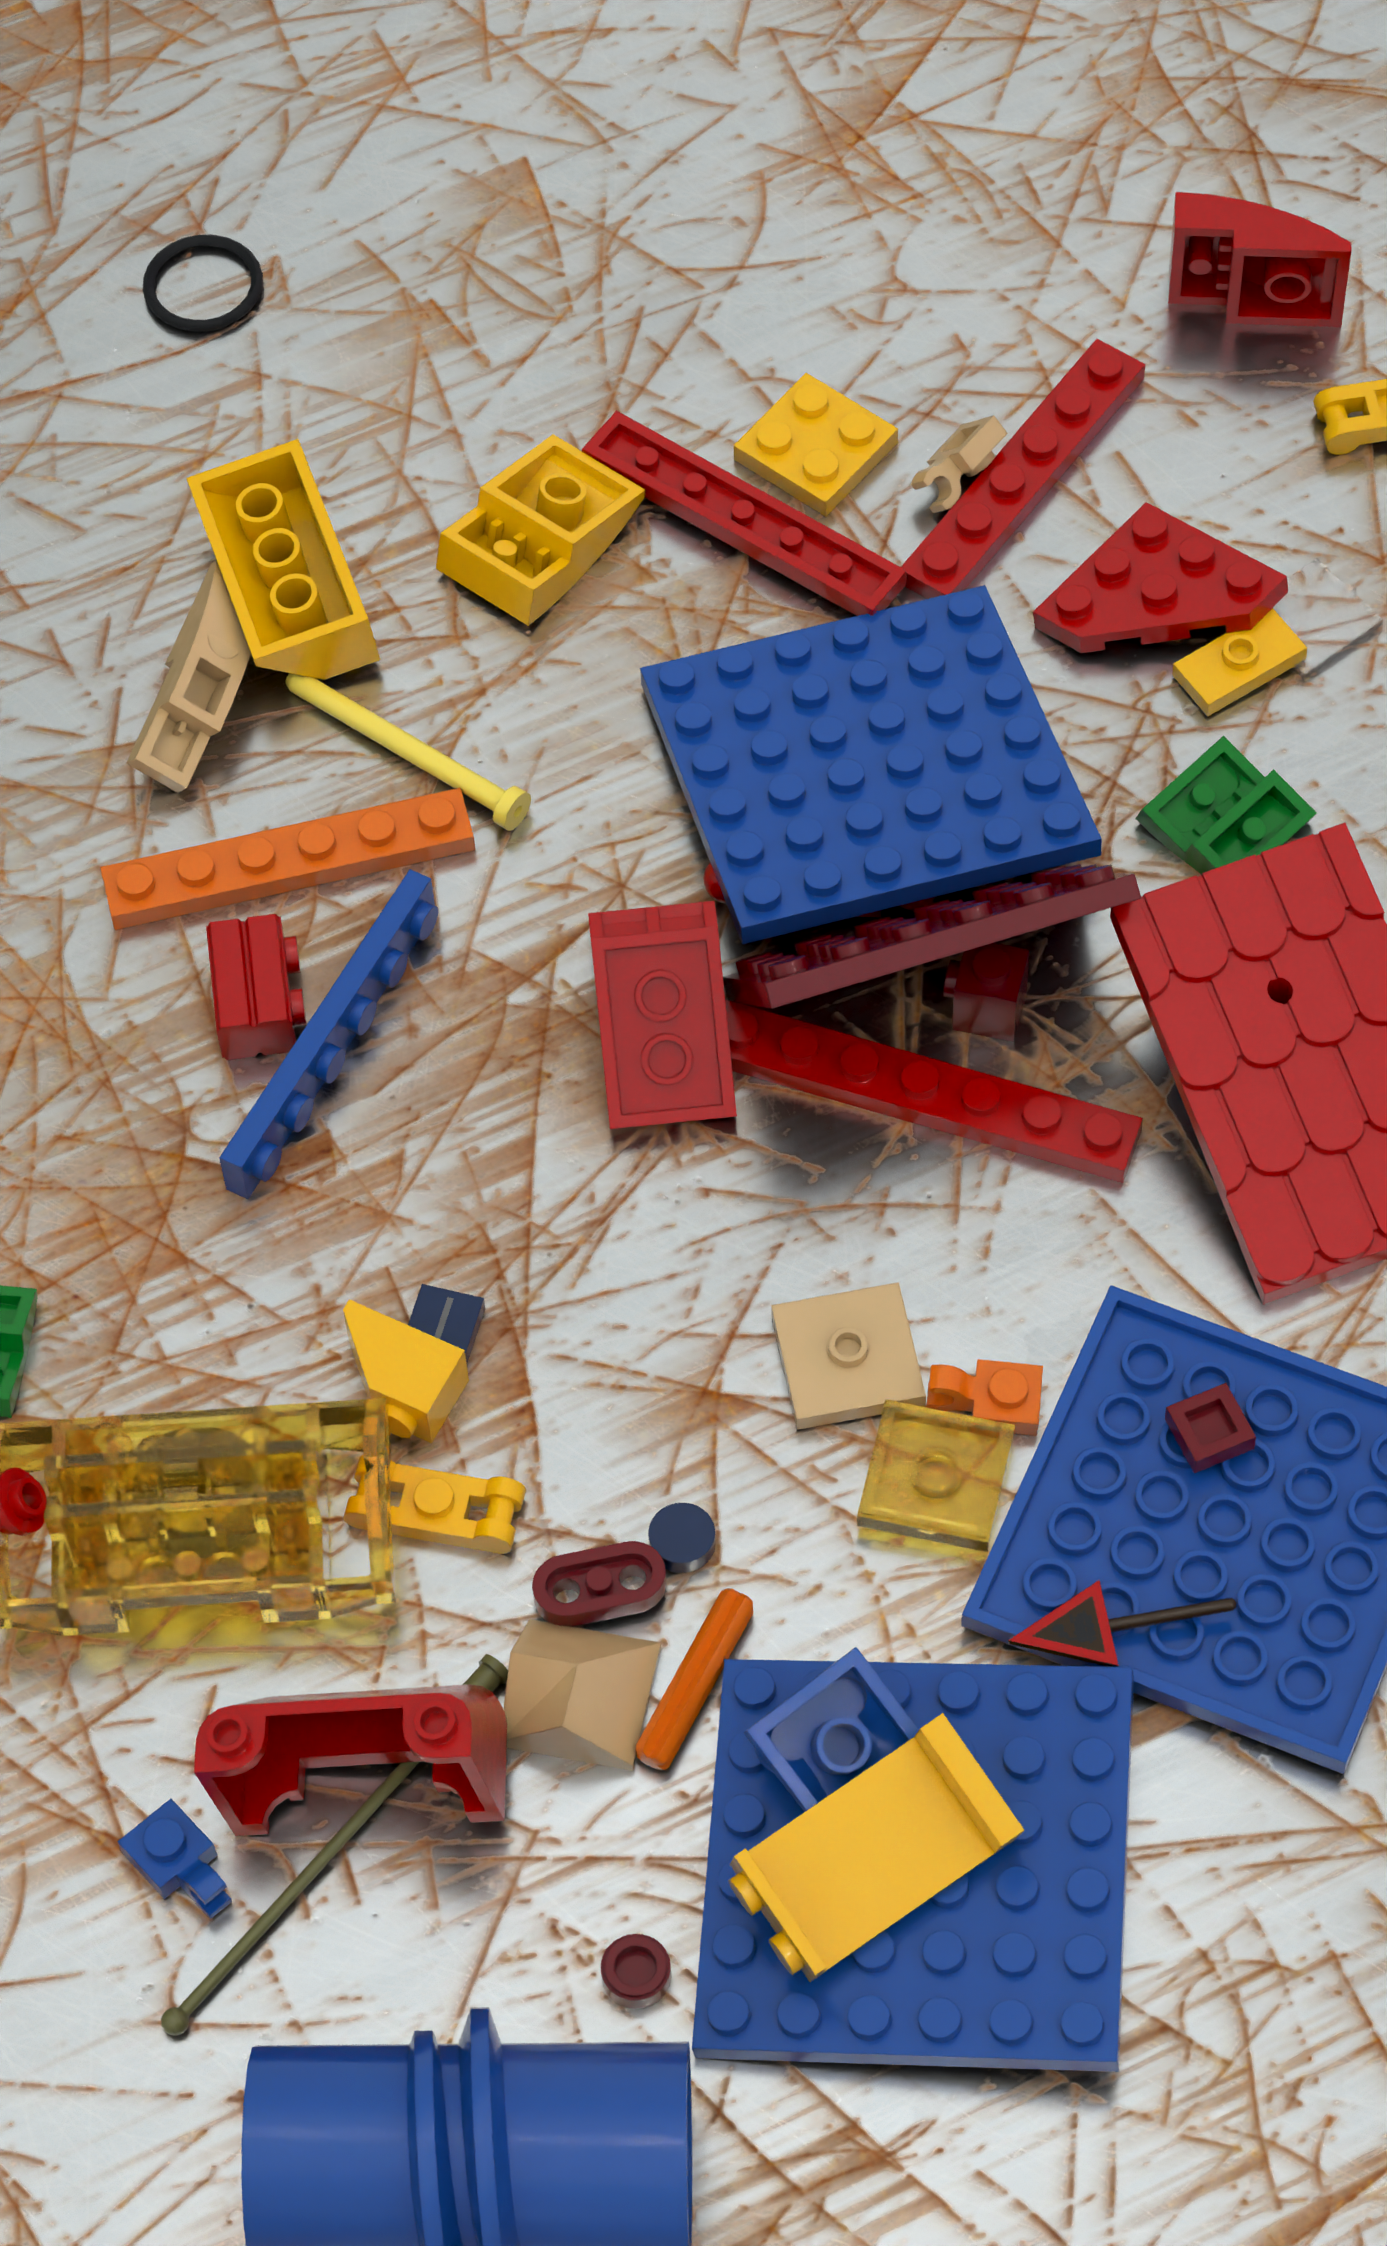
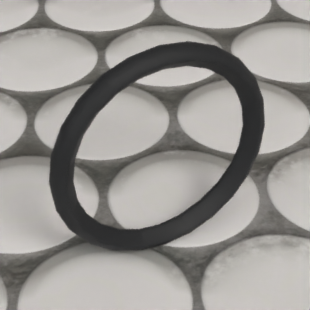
(209, 324)

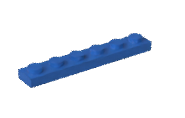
(322, 1045)

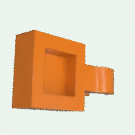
(996, 1393)

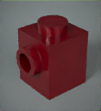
(988, 990)

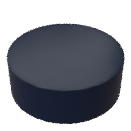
(683, 1537)

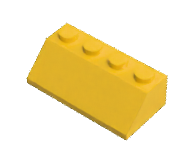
(284, 564)

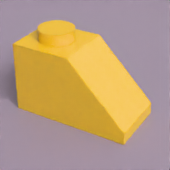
(408, 1368)

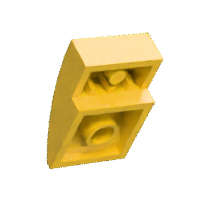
(537, 528)

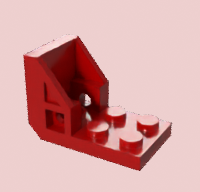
(662, 1014)

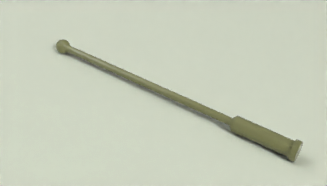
(176, 2019)

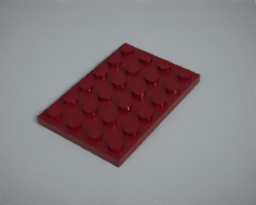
(934, 933)

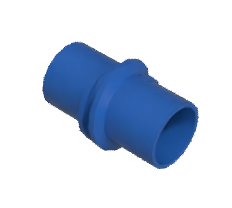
(468, 2143)

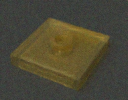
(936, 1475)

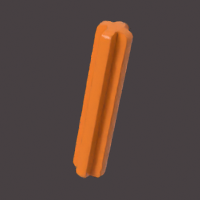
(694, 1679)

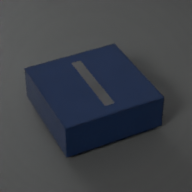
(448, 1316)

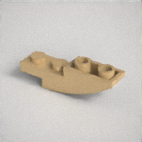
(198, 688)

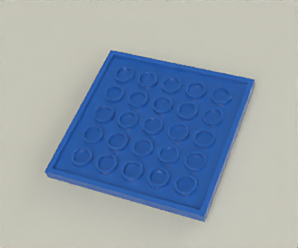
(867, 764)
(1278, 1529)
(1000, 1964)

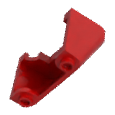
(259, 1749)

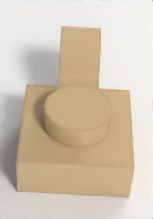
(964, 452)

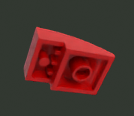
(1256, 263)

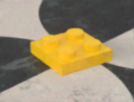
(815, 444)

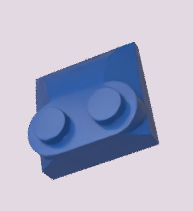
(831, 1730)

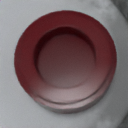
(636, 1971)

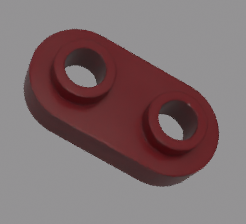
(598, 1579)

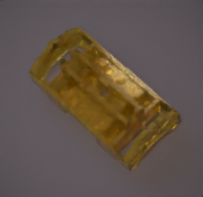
(142, 1537)

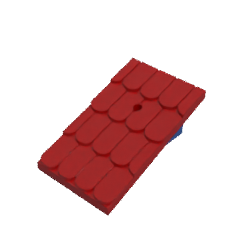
(1278, 1044)

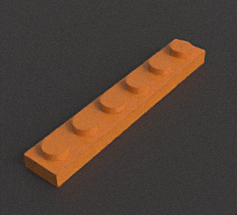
(287, 858)

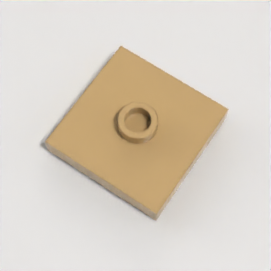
(847, 1355)

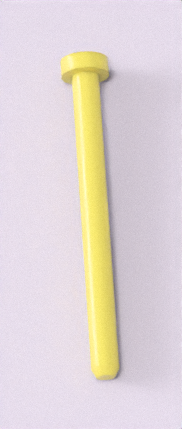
(507, 805)

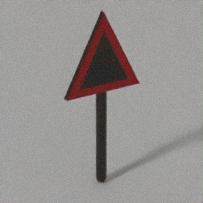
(1083, 1630)

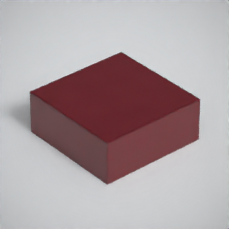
(1210, 1428)

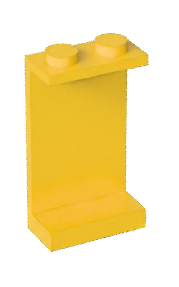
(874, 1850)

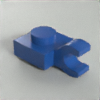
(174, 1854)

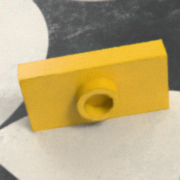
(1239, 663)

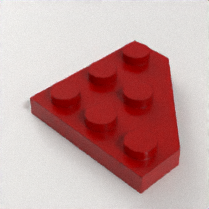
(1156, 585)

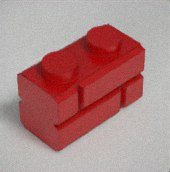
(252, 986)

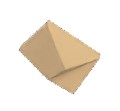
(579, 1693)

